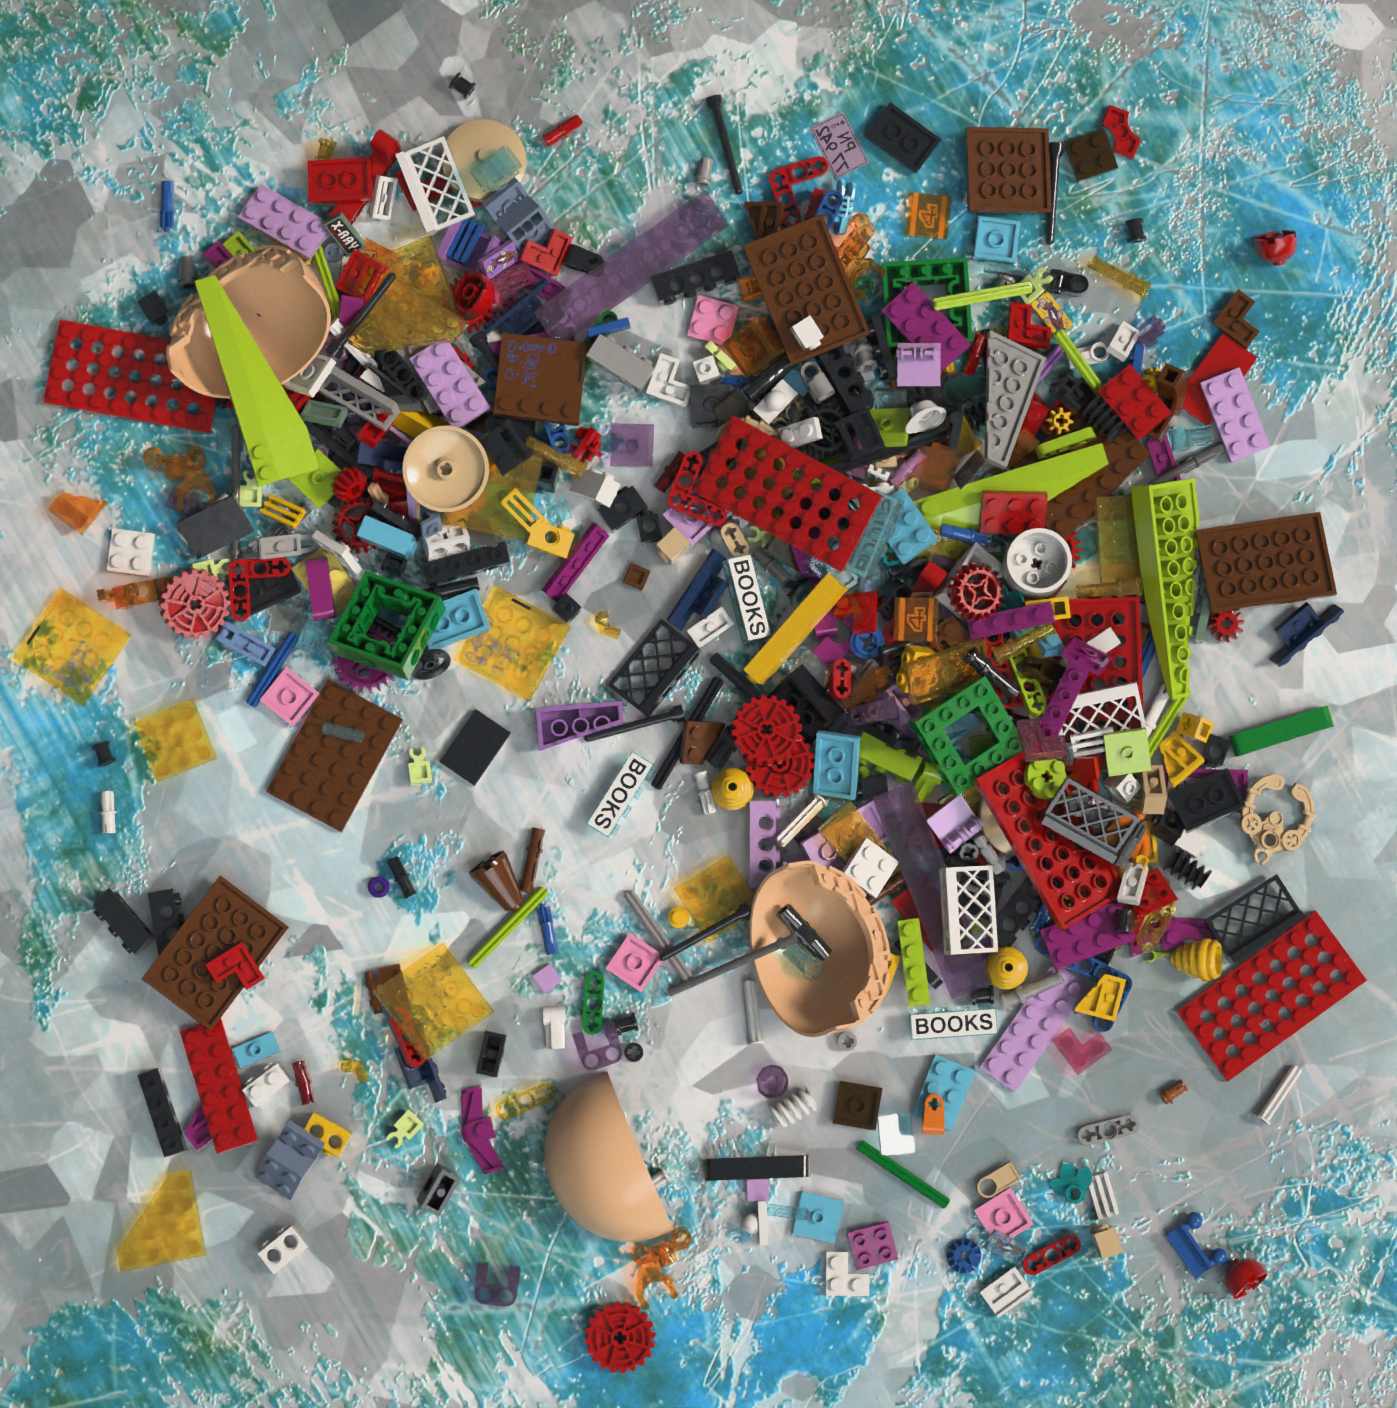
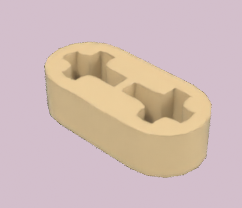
(738, 536)

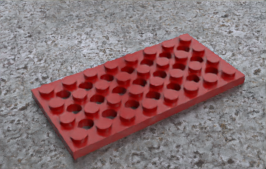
(118, 406)
(810, 518)
(1130, 651)
(1047, 849)
(1299, 1016)

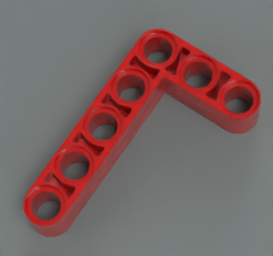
(383, 158)
(929, 580)
(1005, 670)

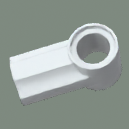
(1088, 354)
(554, 1021)

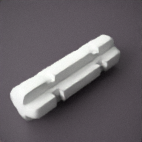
(989, 854)

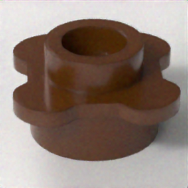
(480, 426)

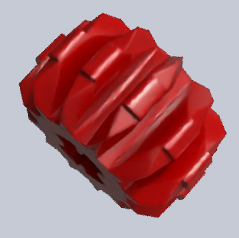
(349, 484)
(1231, 629)

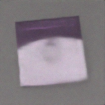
(632, 445)

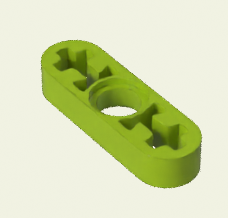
(1065, 443)

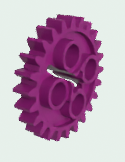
(375, 676)

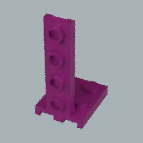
(1082, 660)

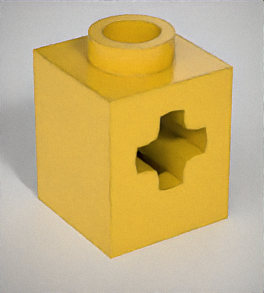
(1190, 725)

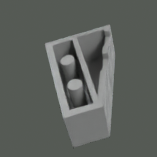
(621, 362)

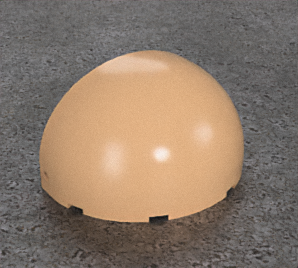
(288, 332)
(854, 972)
(599, 1168)

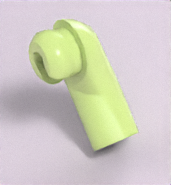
(909, 484)

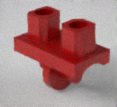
(588, 446)

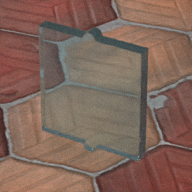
(895, 1134)

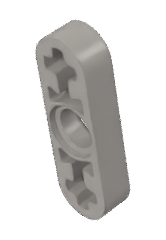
(1122, 1120)

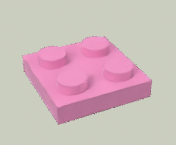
(712, 320)
(289, 697)
(635, 962)
(1004, 1214)

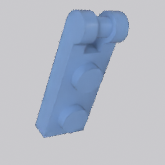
(245, 644)

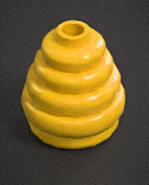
(732, 799)
(1199, 959)
(997, 972)

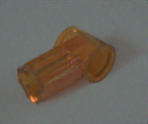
(1023, 447)

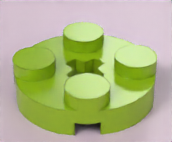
(1034, 780)

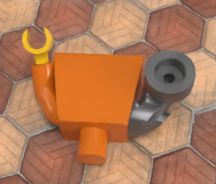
(1141, 852)

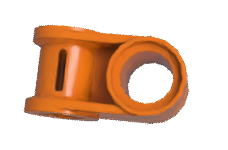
(753, 288)
(933, 1119)

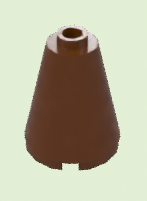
(498, 881)

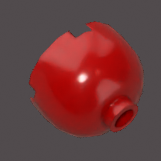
(1276, 246)
(474, 293)
(1243, 1276)

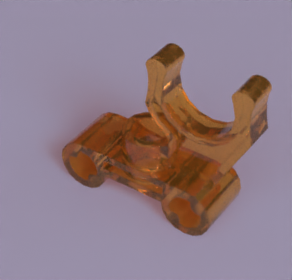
(855, 249)
(182, 468)
(127, 595)
(656, 1258)

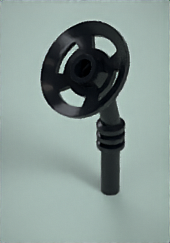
(428, 658)

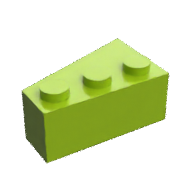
(888, 759)

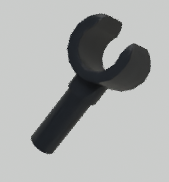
(793, 585)

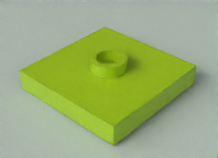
(892, 425)
(317, 483)
(1127, 751)

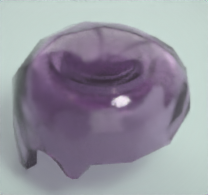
(772, 1081)

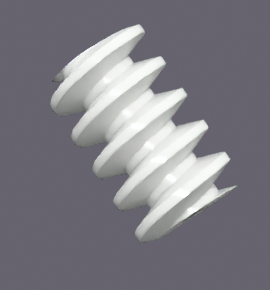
(793, 1107)

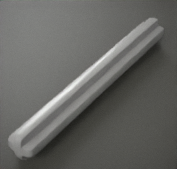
(657, 934)

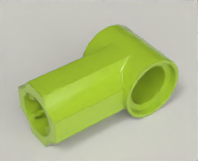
(926, 779)

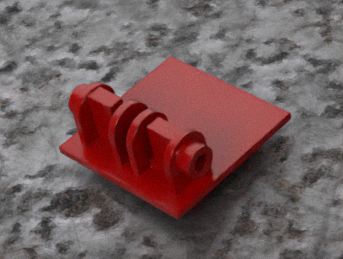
(1155, 895)

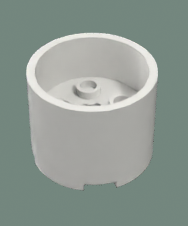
(1042, 547)

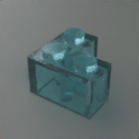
(496, 170)

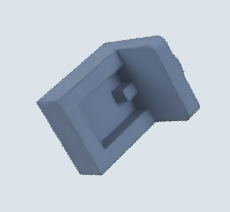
(431, 522)

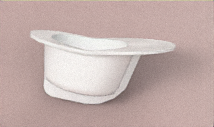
(925, 417)

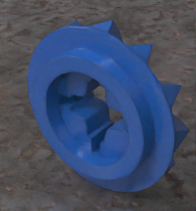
(869, 652)
(965, 1245)

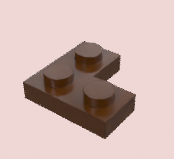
(1231, 320)

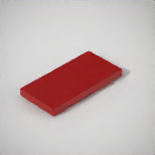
(1222, 358)

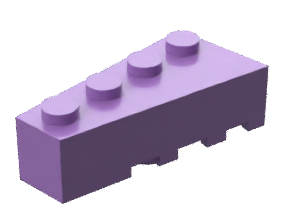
(570, 721)

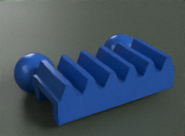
(1189, 1250)

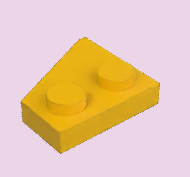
(1179, 758)
(1103, 998)

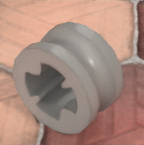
(843, 1046)

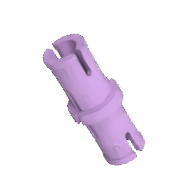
(908, 467)

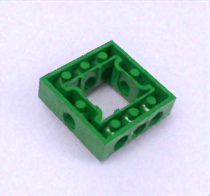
(923, 273)
(371, 593)
(930, 724)

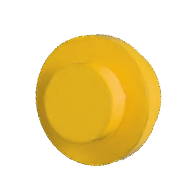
(678, 917)

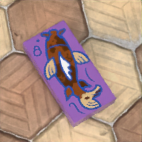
(498, 259)

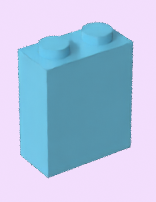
(387, 537)

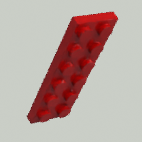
(219, 1087)

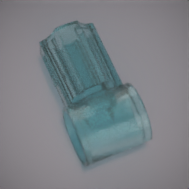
(1184, 438)
(801, 959)

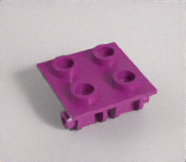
(872, 1245)

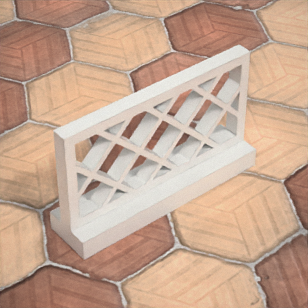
(418, 193)
(1104, 695)
(950, 912)

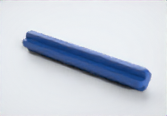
(272, 669)

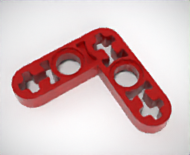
(789, 180)
(684, 493)
(248, 573)

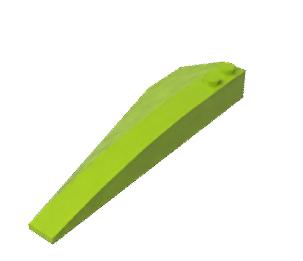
(267, 419)
(1052, 476)
(1166, 543)

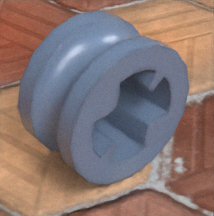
(331, 259)

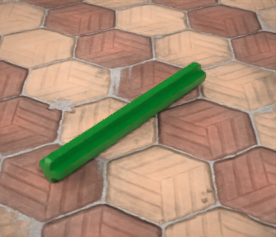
(903, 1174)

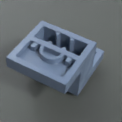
(518, 215)
(289, 1160)

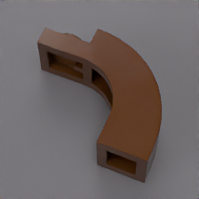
(1172, 391)

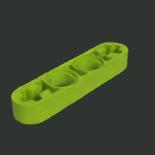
(1020, 680)

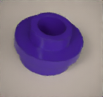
(371, 887)

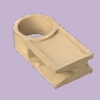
(1003, 1178)

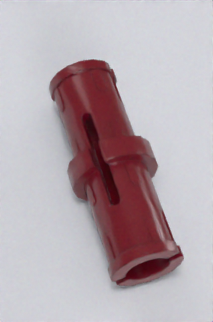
(663, 483)
(303, 1082)

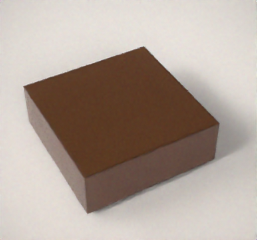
(636, 576)

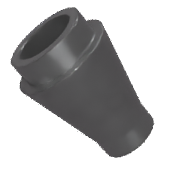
(187, 273)

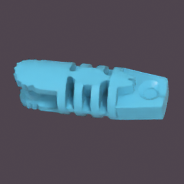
(844, 214)

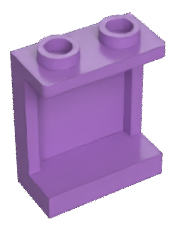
(483, 247)

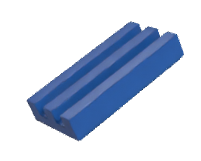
(472, 224)
(608, 328)

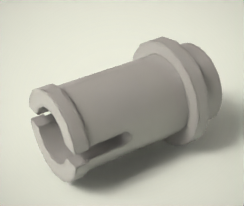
(704, 172)

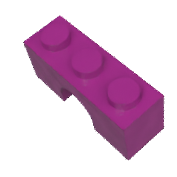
(829, 651)

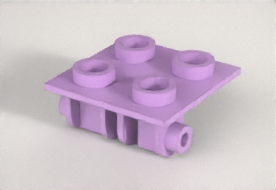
(918, 364)
(954, 823)

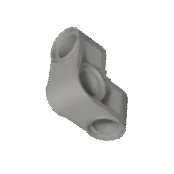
(819, 385)

